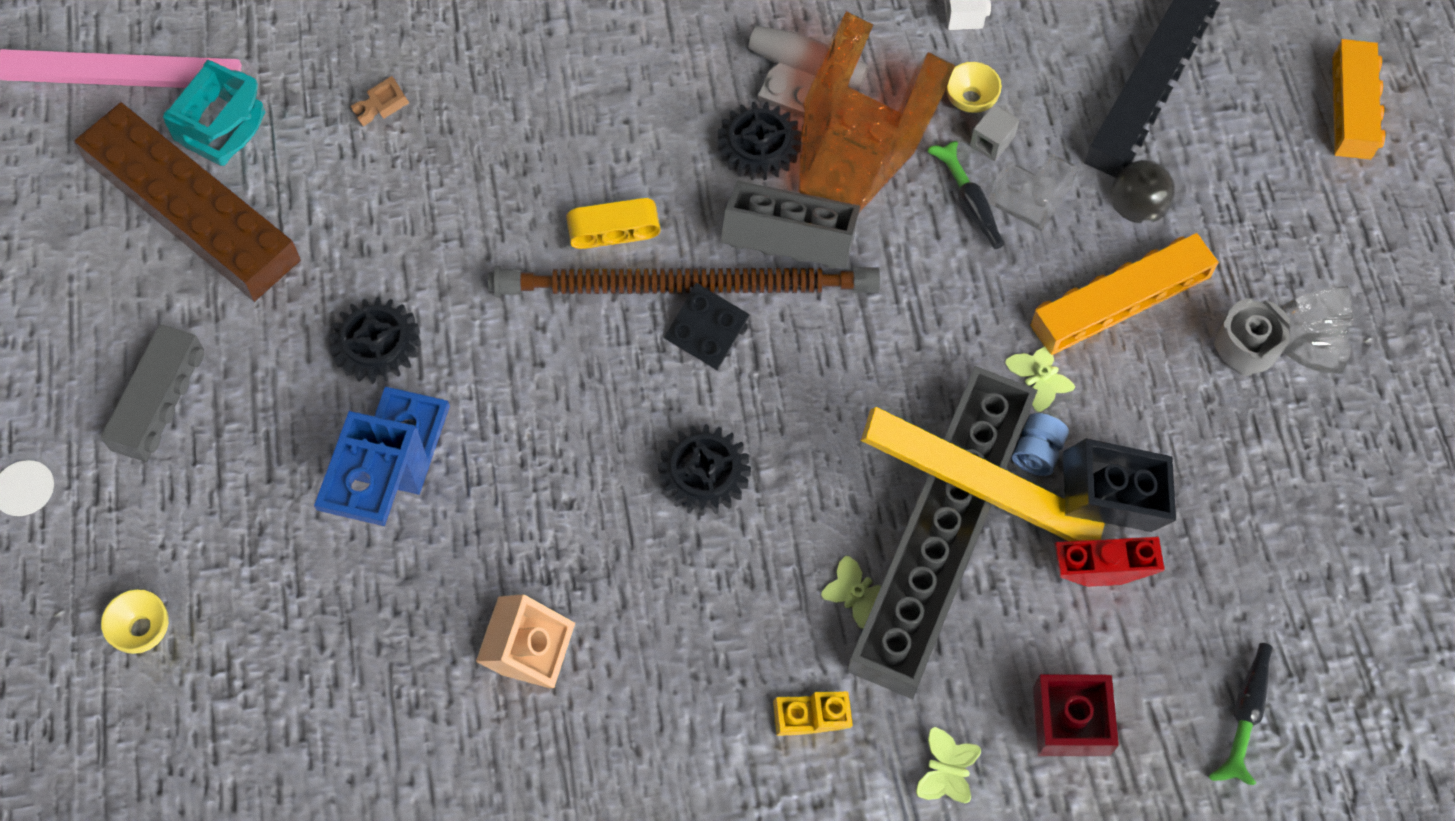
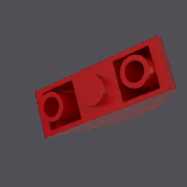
(1109, 560)

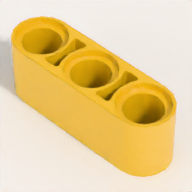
(613, 223)

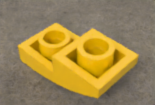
(812, 713)

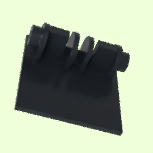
(707, 326)

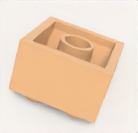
(525, 641)

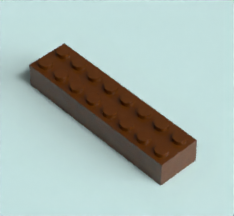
(188, 201)

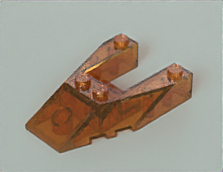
(853, 140)

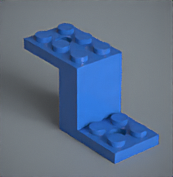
(382, 454)

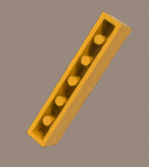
(1123, 293)

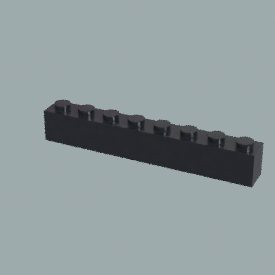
(1149, 85)

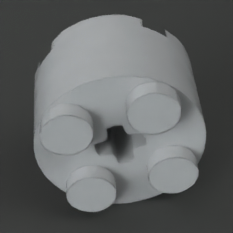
(1252, 336)

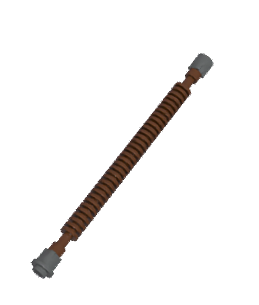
(514, 281)

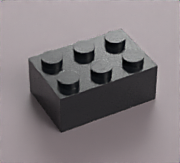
(1119, 485)

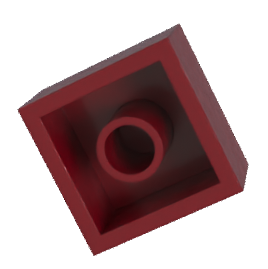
(1075, 715)

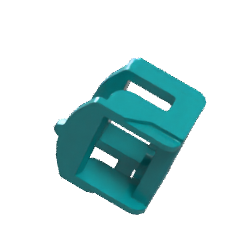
(242, 105)

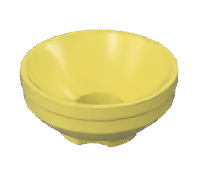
(975, 78)
(125, 611)

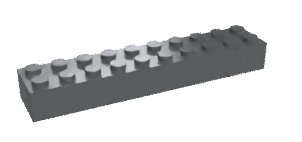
(938, 541)

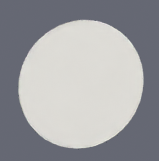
(25, 487)

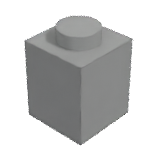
(994, 132)

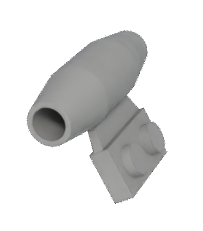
(796, 66)

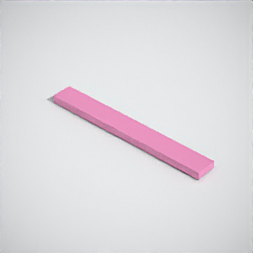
(104, 68)

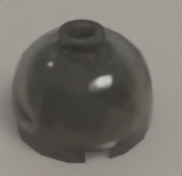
(1143, 191)

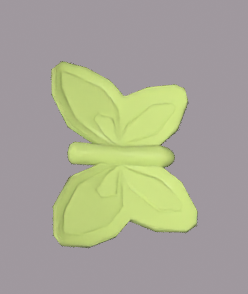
(1043, 375)
(852, 591)
(950, 768)

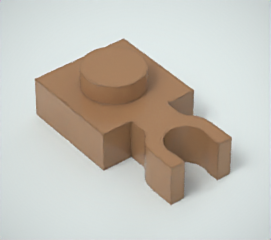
(383, 99)

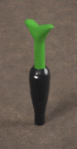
(970, 194)
(1248, 713)

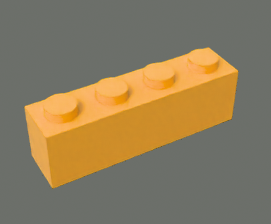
(1357, 99)

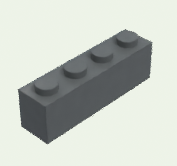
(153, 393)

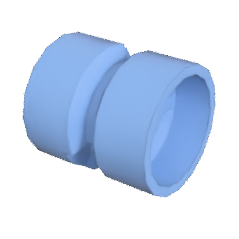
(1040, 444)

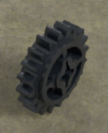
(757, 146)
(366, 326)
(699, 445)

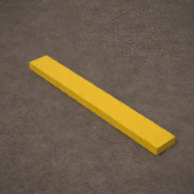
(975, 476)

